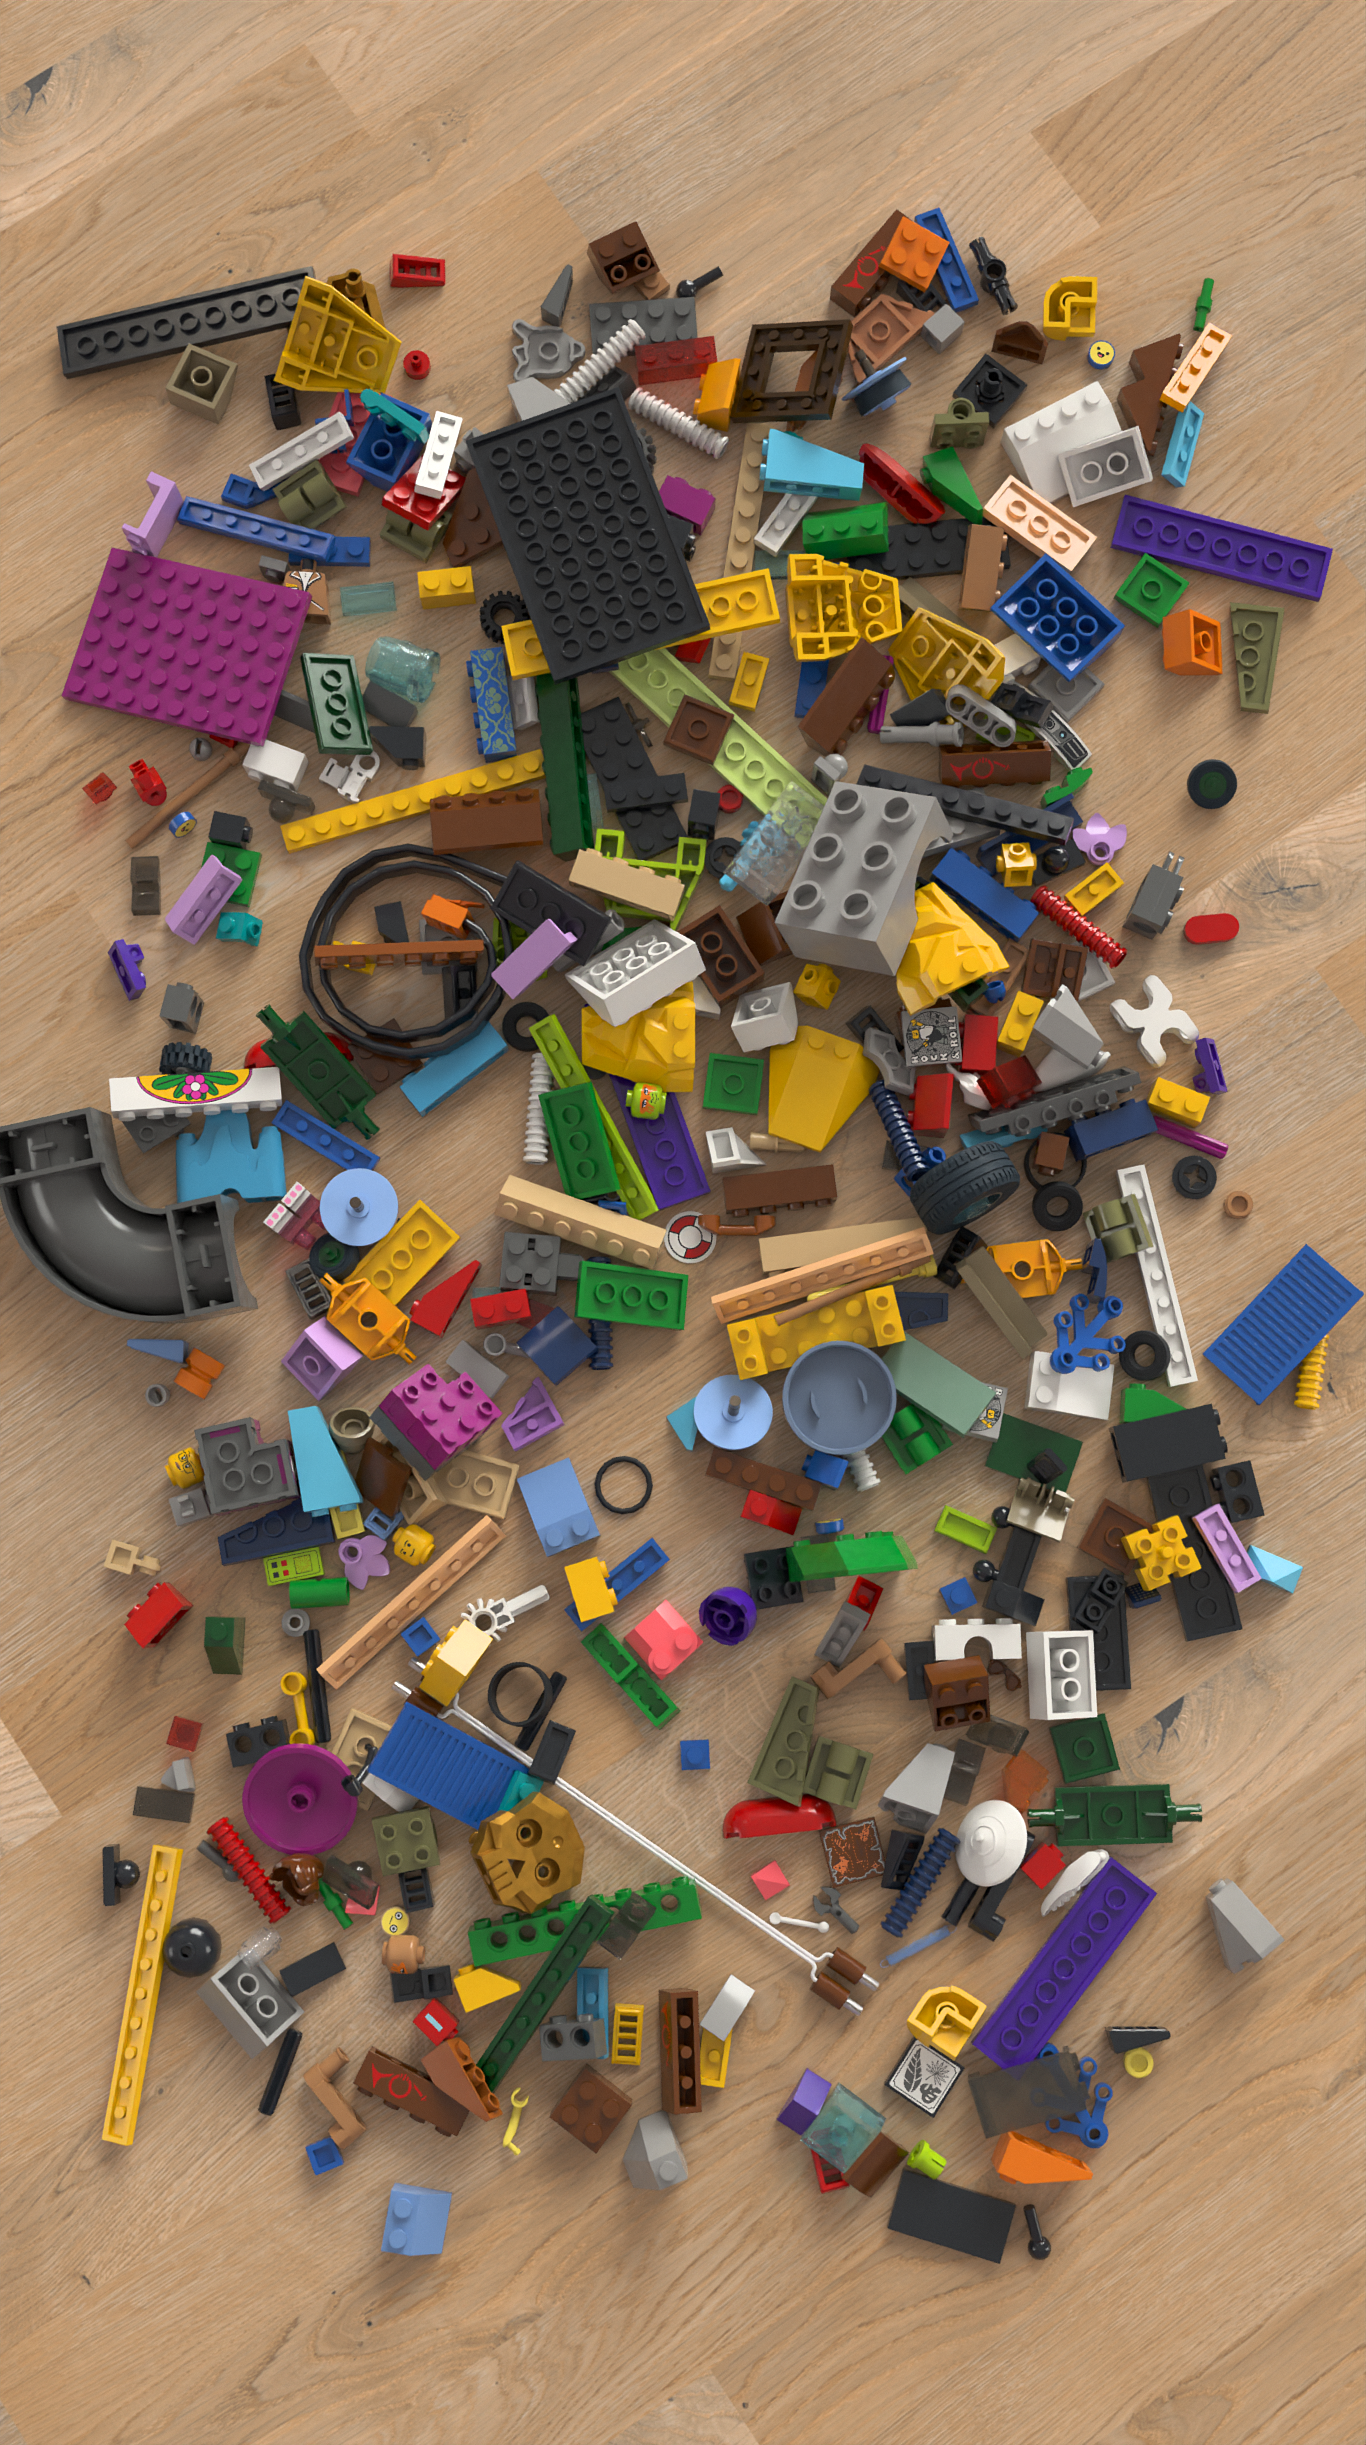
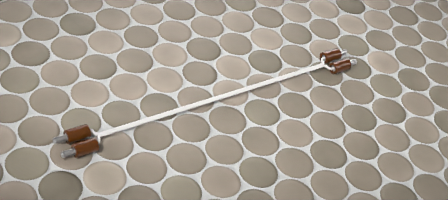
(838, 1960)

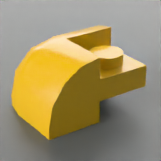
(1070, 308)
(946, 2019)

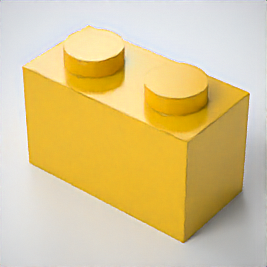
(446, 587)
(1019, 1024)
(1177, 1102)
(590, 1588)

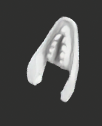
(1059, 1070)
(1074, 1877)

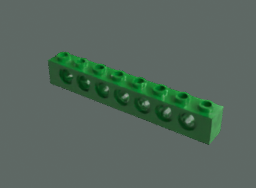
(487, 1950)

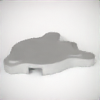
(544, 351)

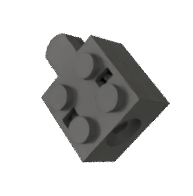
(1155, 897)
(536, 1262)

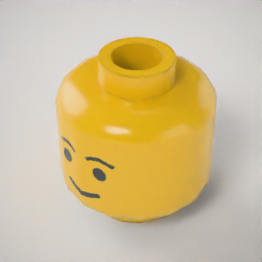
(413, 1544)

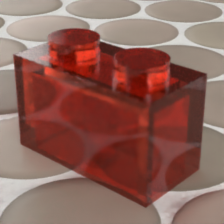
(1009, 1082)

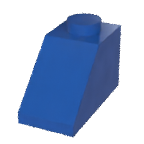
(824, 1469)

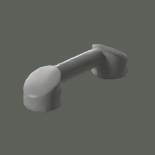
(496, 1344)

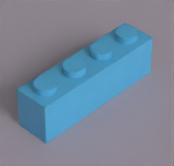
(452, 1071)

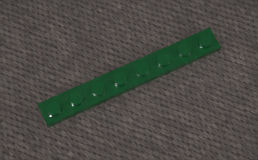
(543, 1991)

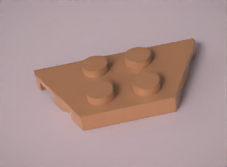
(883, 331)

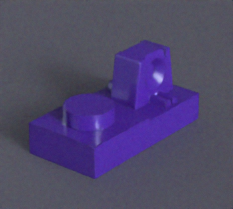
(124, 960)
(1212, 1079)

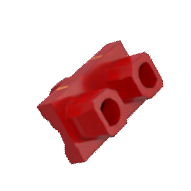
(148, 783)

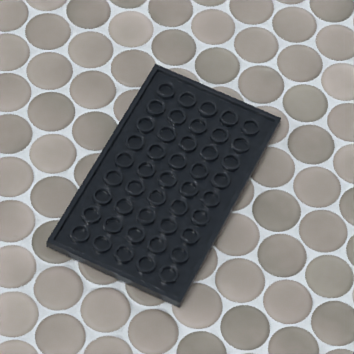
(587, 535)

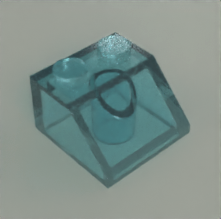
(843, 2128)

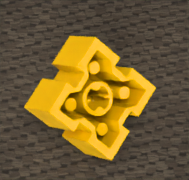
(1160, 1553)

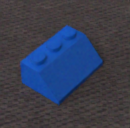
(383, 451)

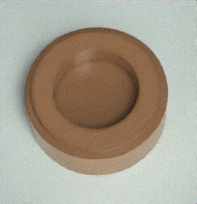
(1238, 1205)

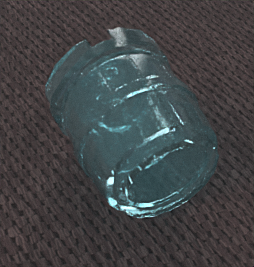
(402, 667)

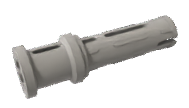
(933, 734)

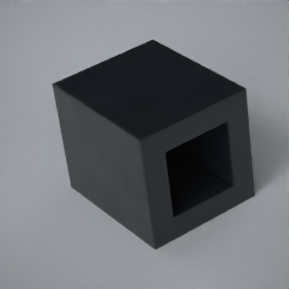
(230, 830)

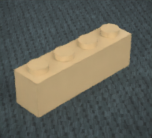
(627, 884)

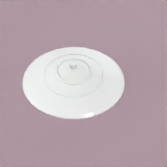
(991, 1843)

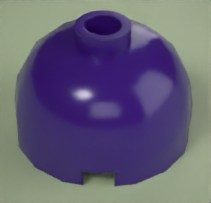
(728, 1615)

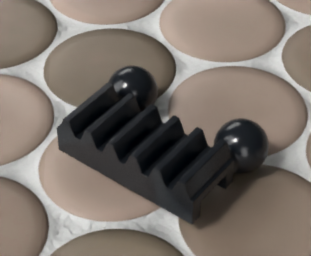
(1017, 1557)

